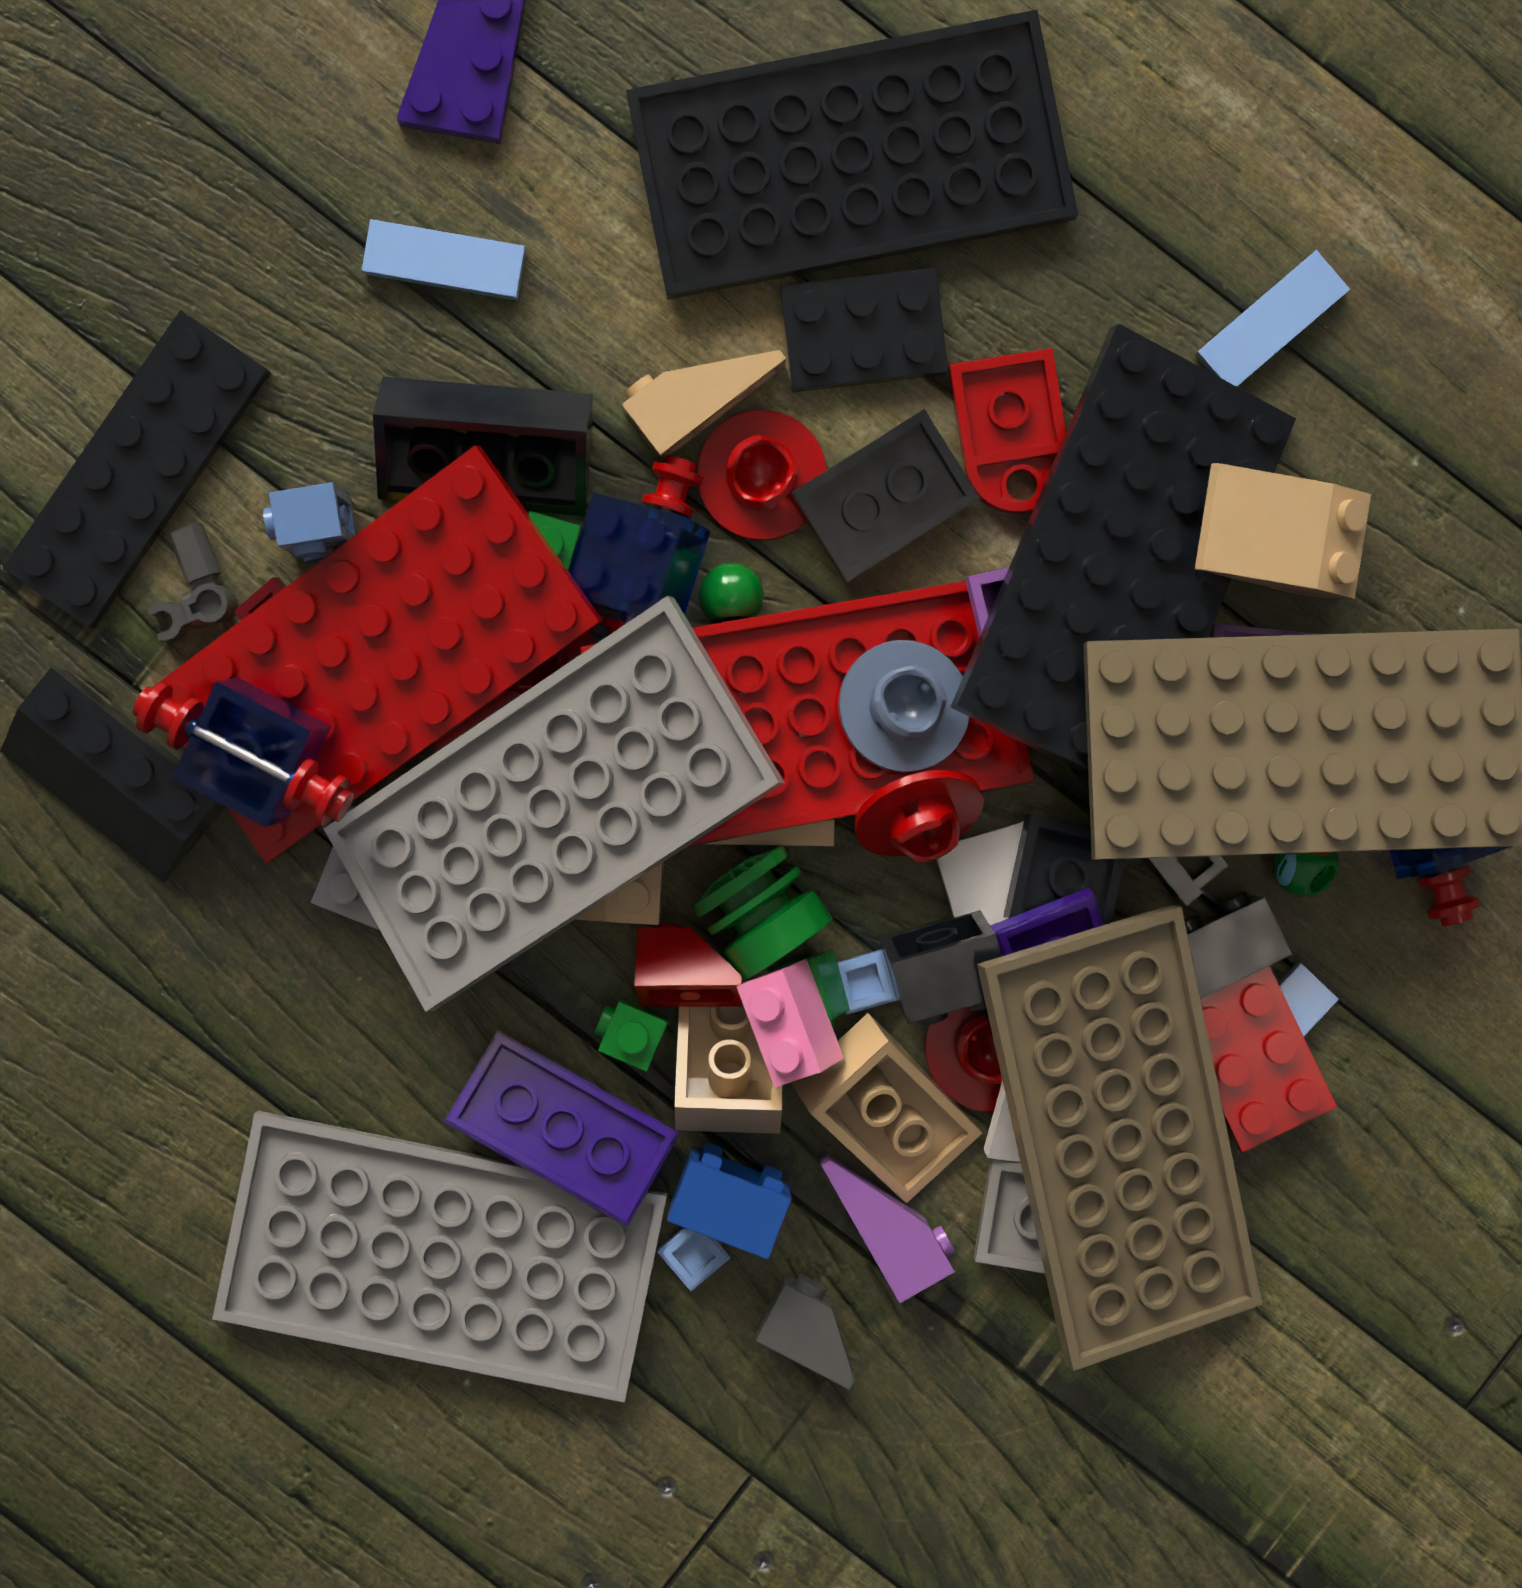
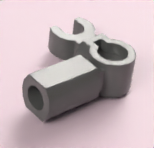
(209, 600)

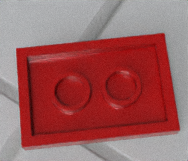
(1261, 1061)

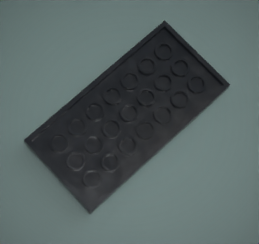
(852, 154)
(1114, 538)

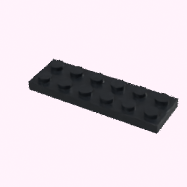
(136, 470)

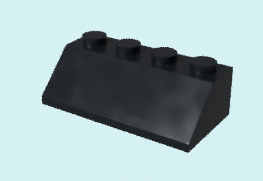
(530, 435)
(108, 772)

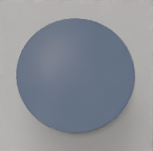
(899, 706)

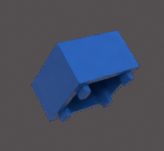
(730, 1200)

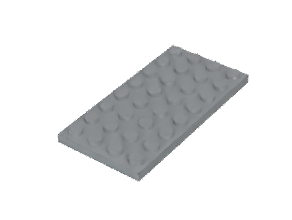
(553, 804)
(434, 1258)

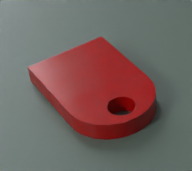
(1008, 423)

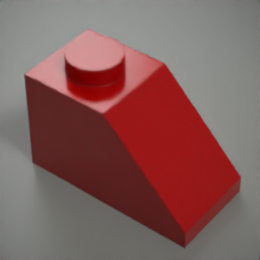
(682, 970)

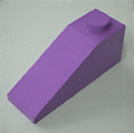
(895, 1234)

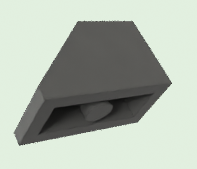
(805, 1329)

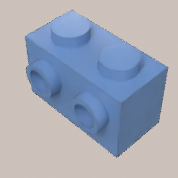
(310, 520)

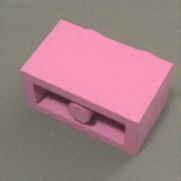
(790, 1023)

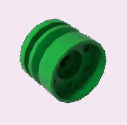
(762, 912)

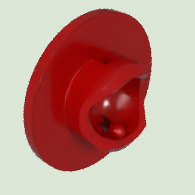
(753, 468)
(919, 815)
(965, 1058)

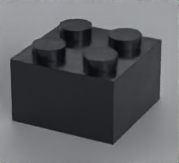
(936, 969)

